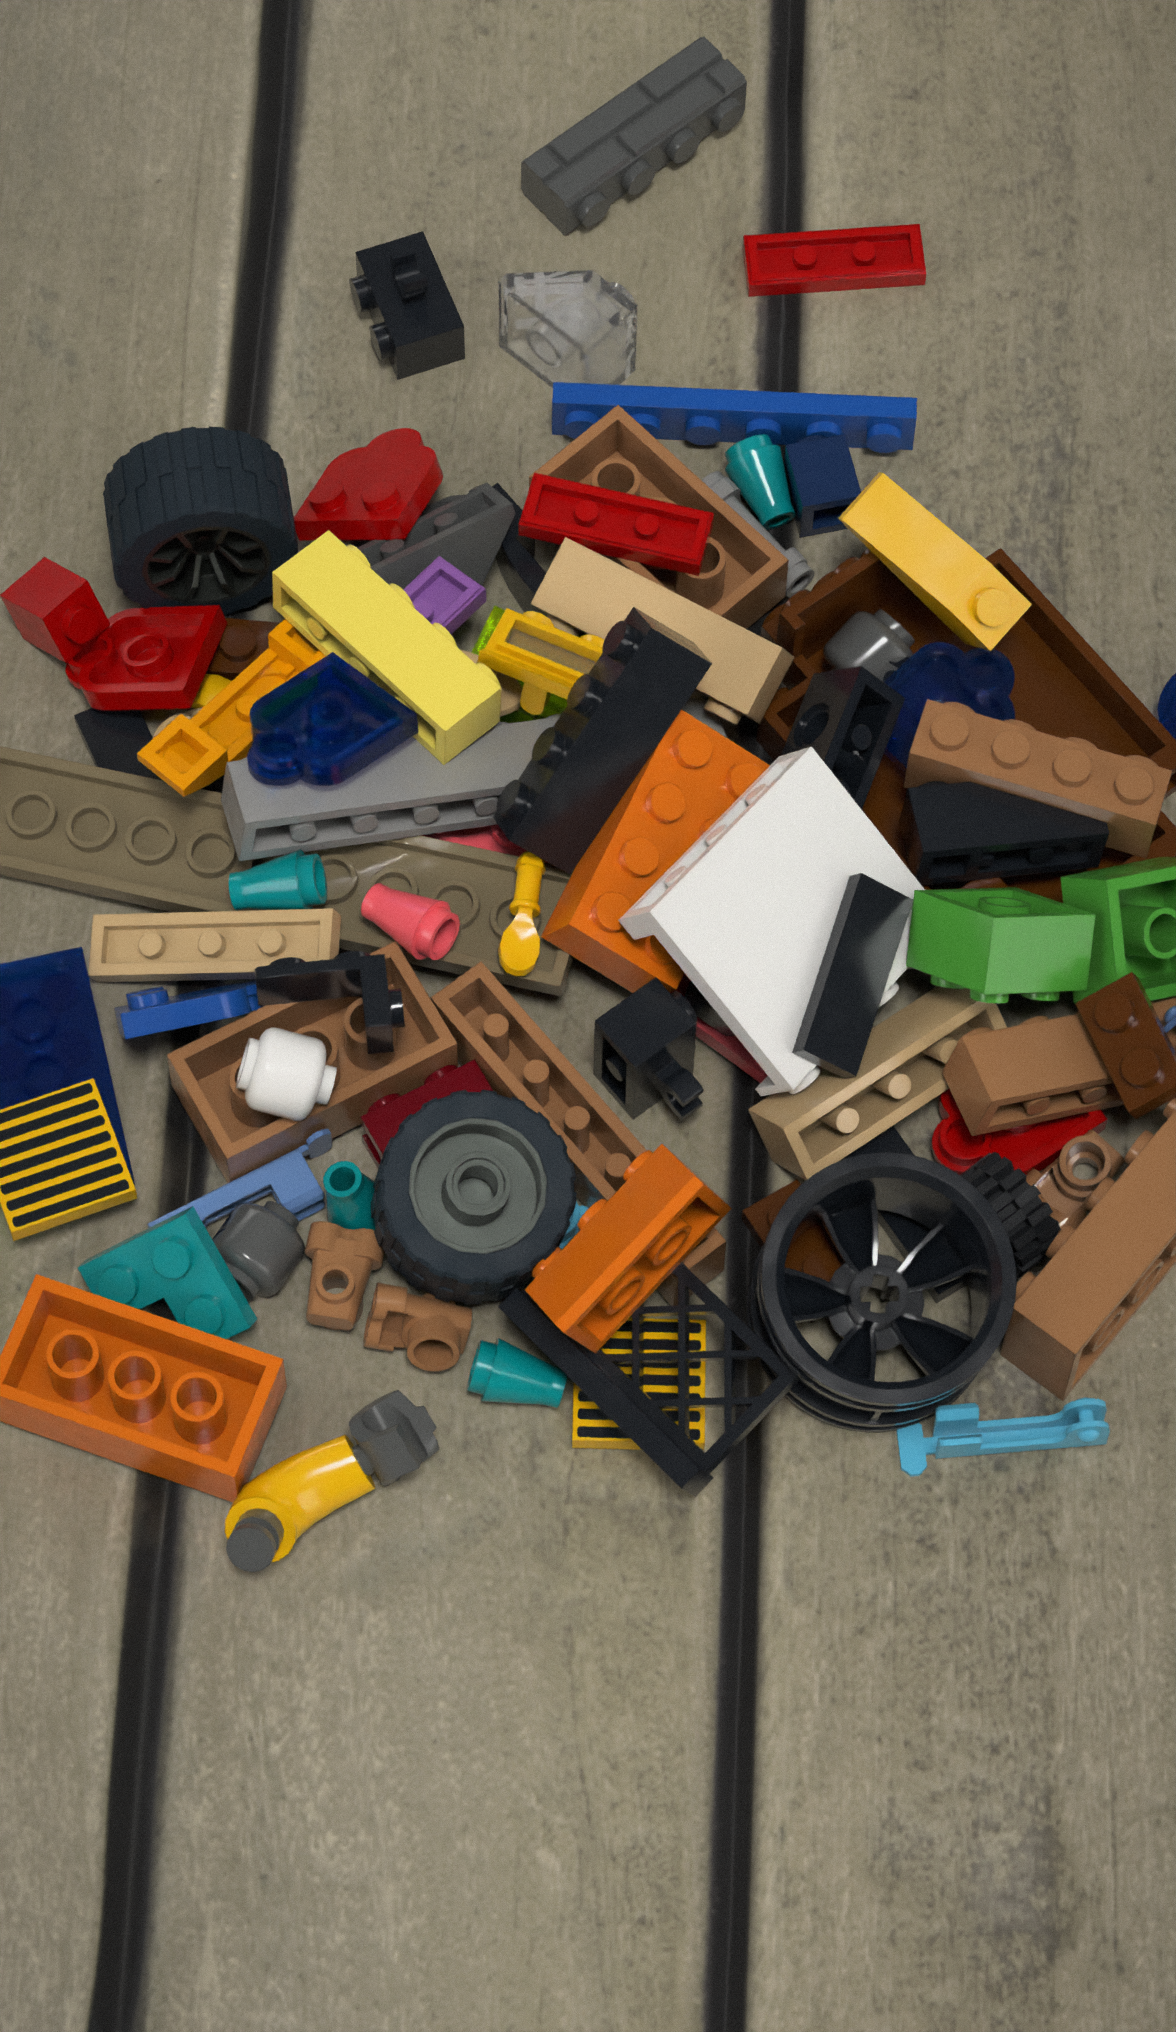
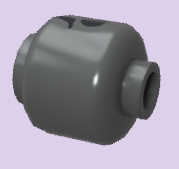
(870, 642)
(260, 1247)

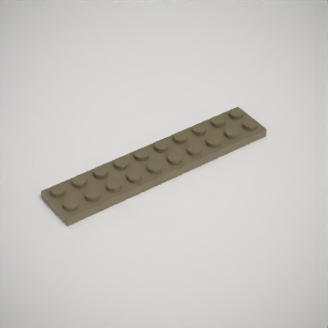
(175, 854)

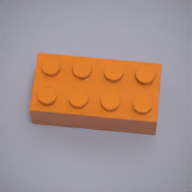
(661, 815)
(138, 1388)

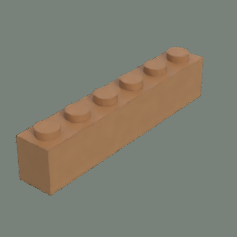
(528, 1066)

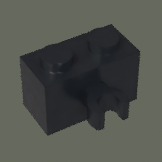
(409, 306)
(648, 1051)

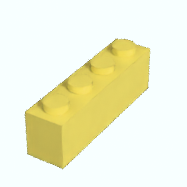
(375, 628)

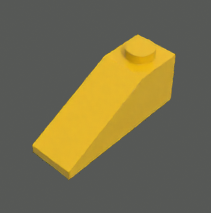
(935, 563)

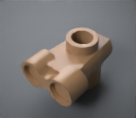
(1066, 1192)
(343, 1261)
(426, 1326)

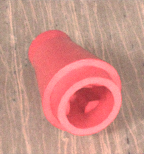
(414, 921)

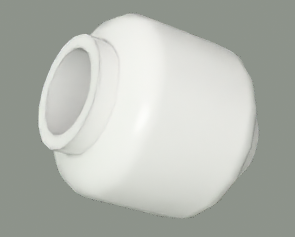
(285, 1074)

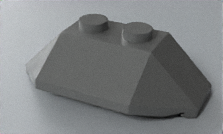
(457, 528)

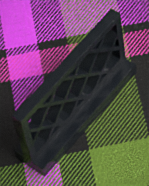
(628, 1403)

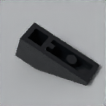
(985, 833)

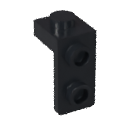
(341, 977)

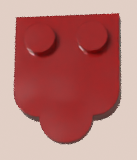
(372, 490)
(149, 658)
(1024, 1146)

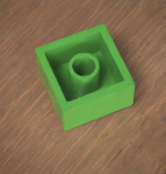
(1131, 925)
(1000, 943)

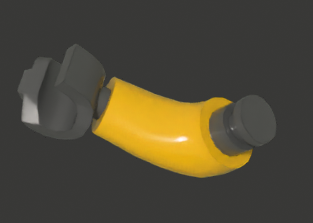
(306, 1487)

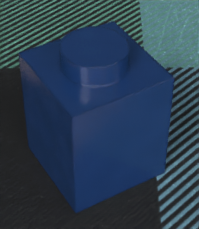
(820, 482)

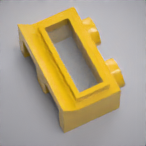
(540, 656)

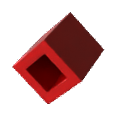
(55, 609)

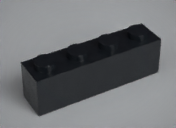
(600, 740)

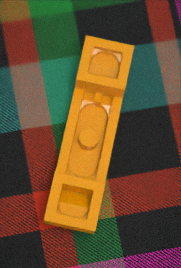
(196, 750)

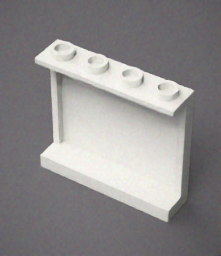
(759, 902)

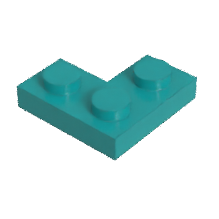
(176, 1264)

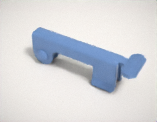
(285, 1177)

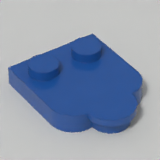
(154, 1012)

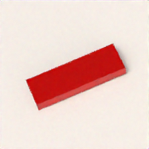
(834, 260)
(616, 523)

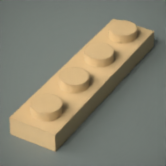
(207, 943)

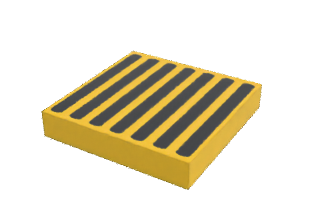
(59, 1160)
(596, 1430)

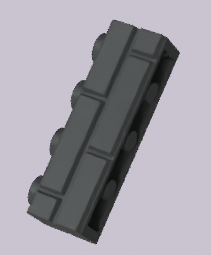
(634, 136)

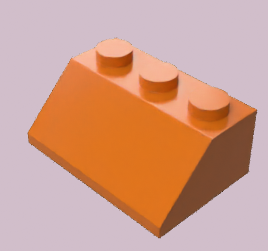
(625, 1248)

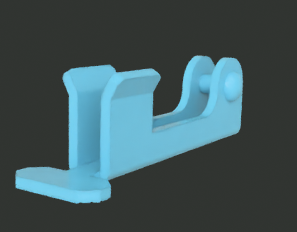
(960, 1433)

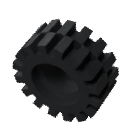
(1017, 1206)

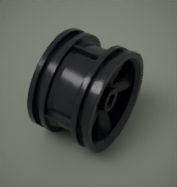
(962, 1241)

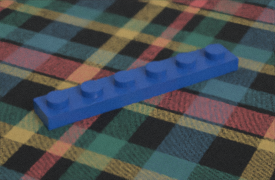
(733, 415)

